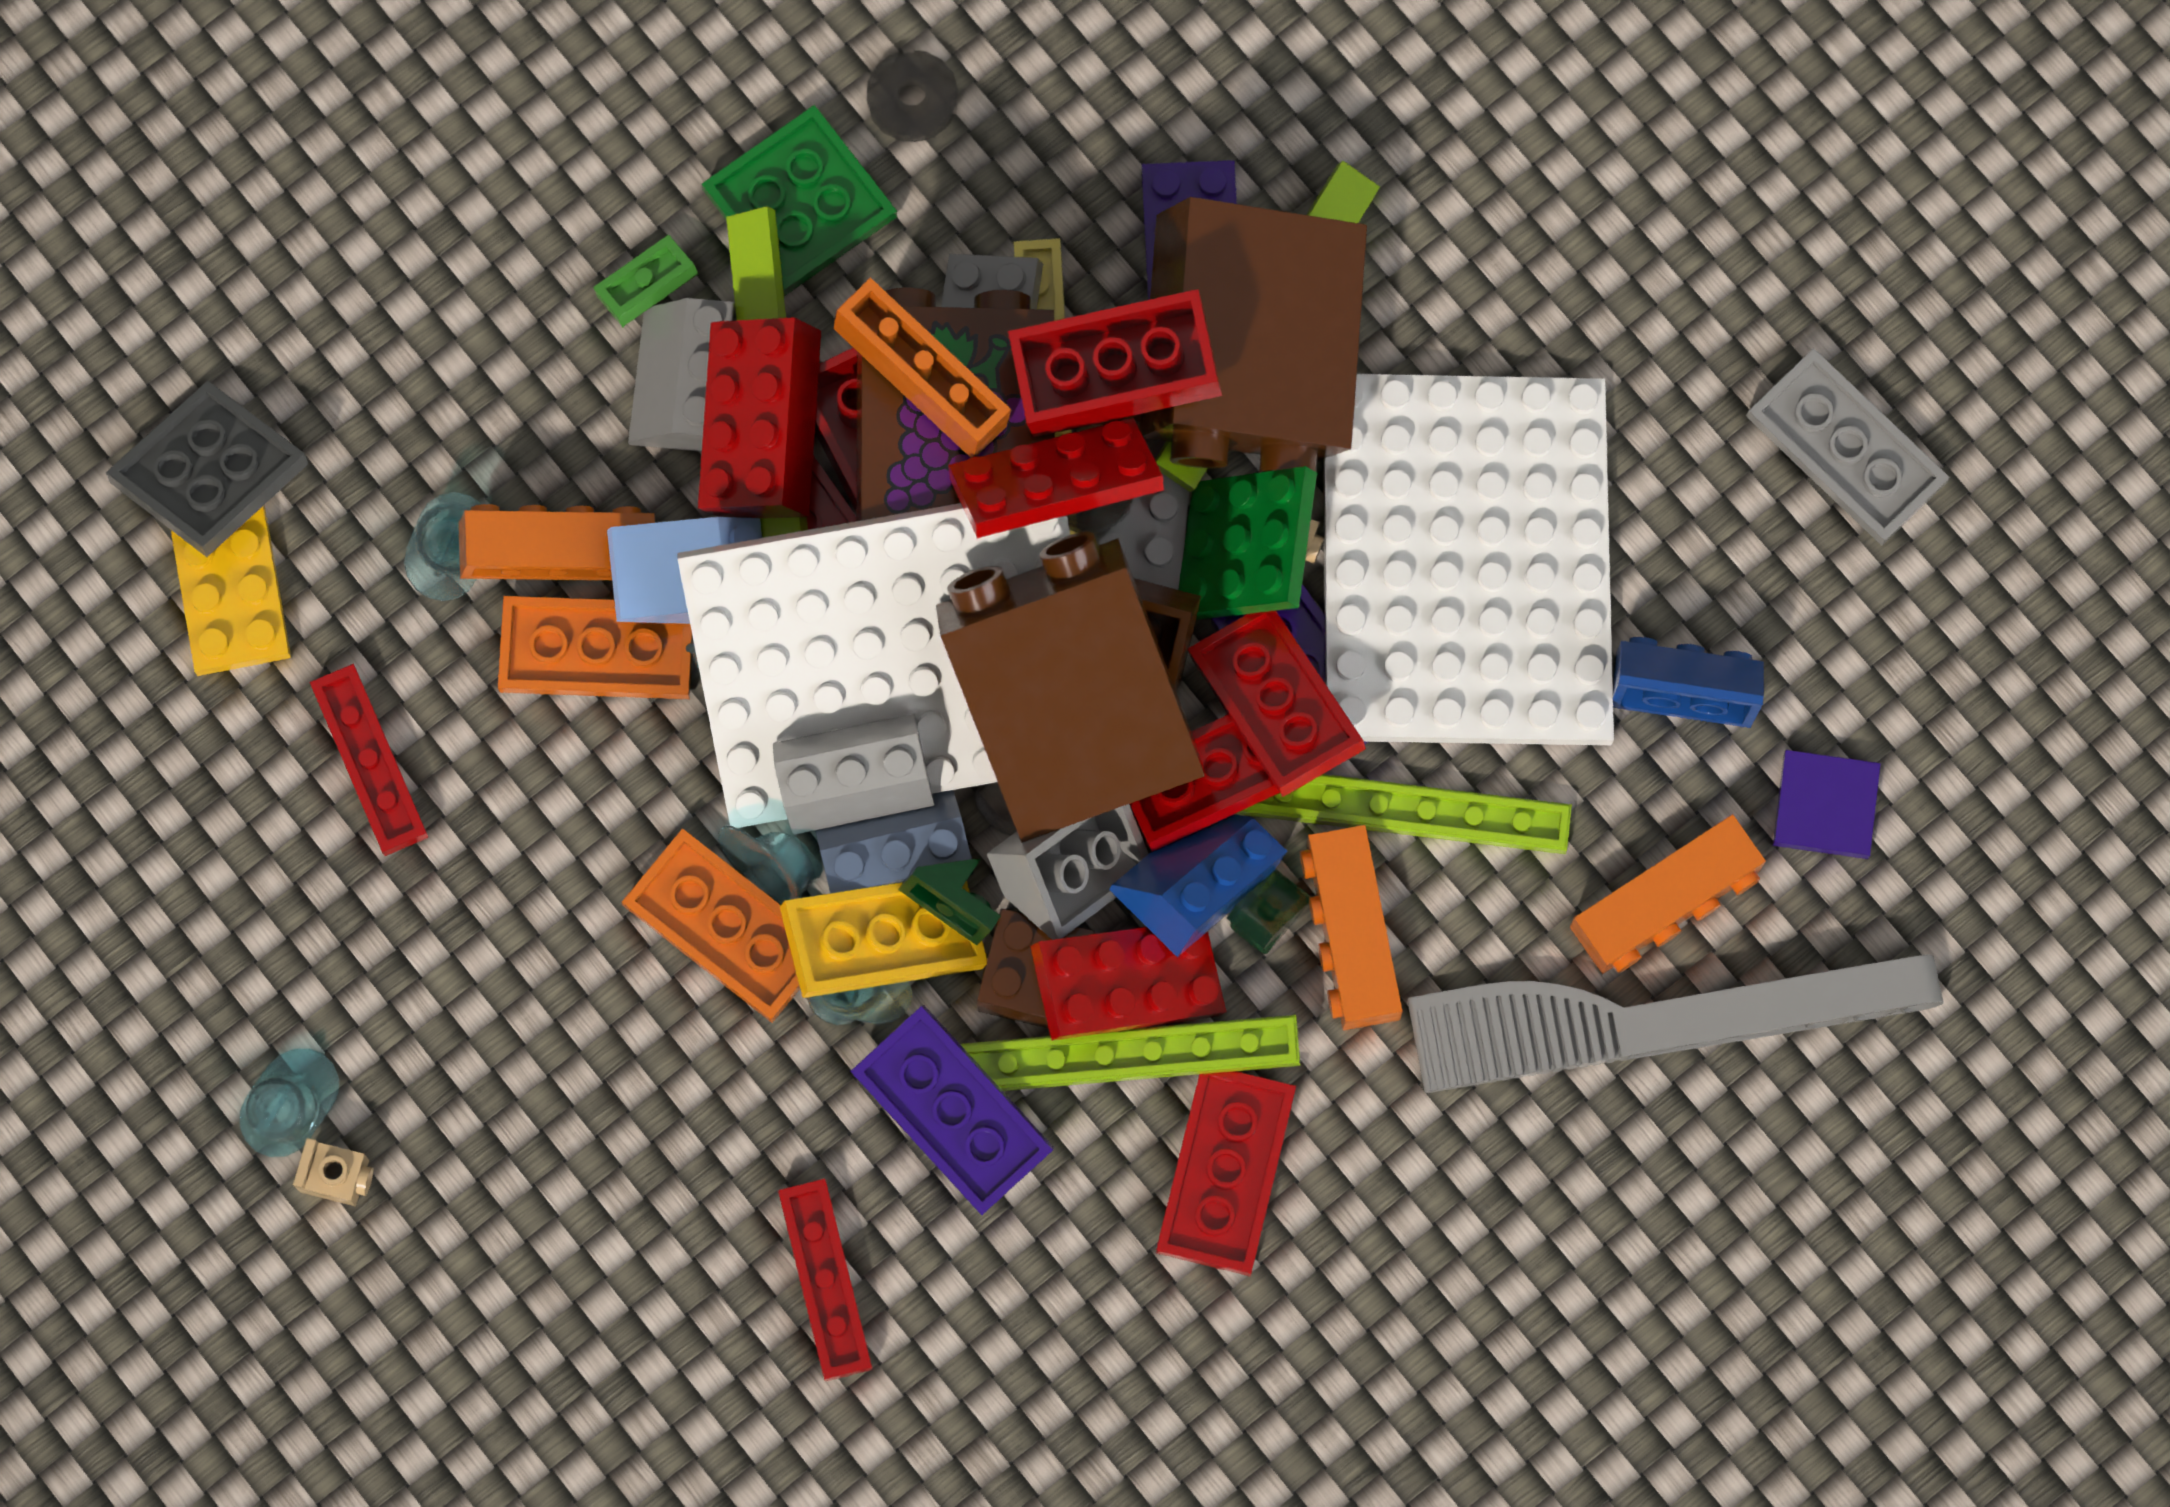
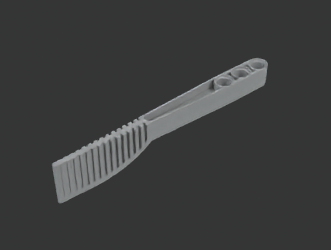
(1548, 1027)

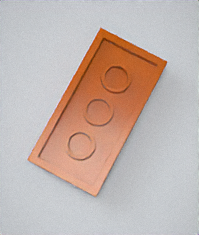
(584, 651)
(718, 923)

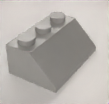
(674, 373)
(852, 774)
(1069, 871)

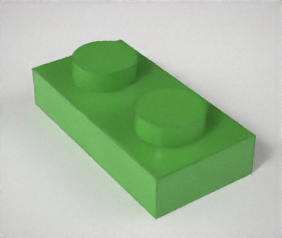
(645, 280)

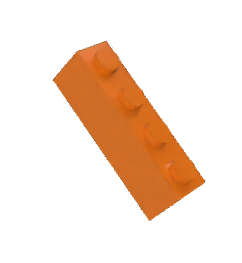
(921, 368)
(540, 542)
(1667, 895)
(1353, 928)

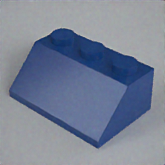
(1688, 682)
(1198, 879)

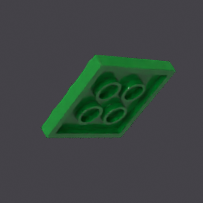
(817, 190)
(1248, 542)

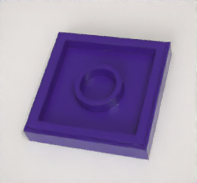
(1826, 804)

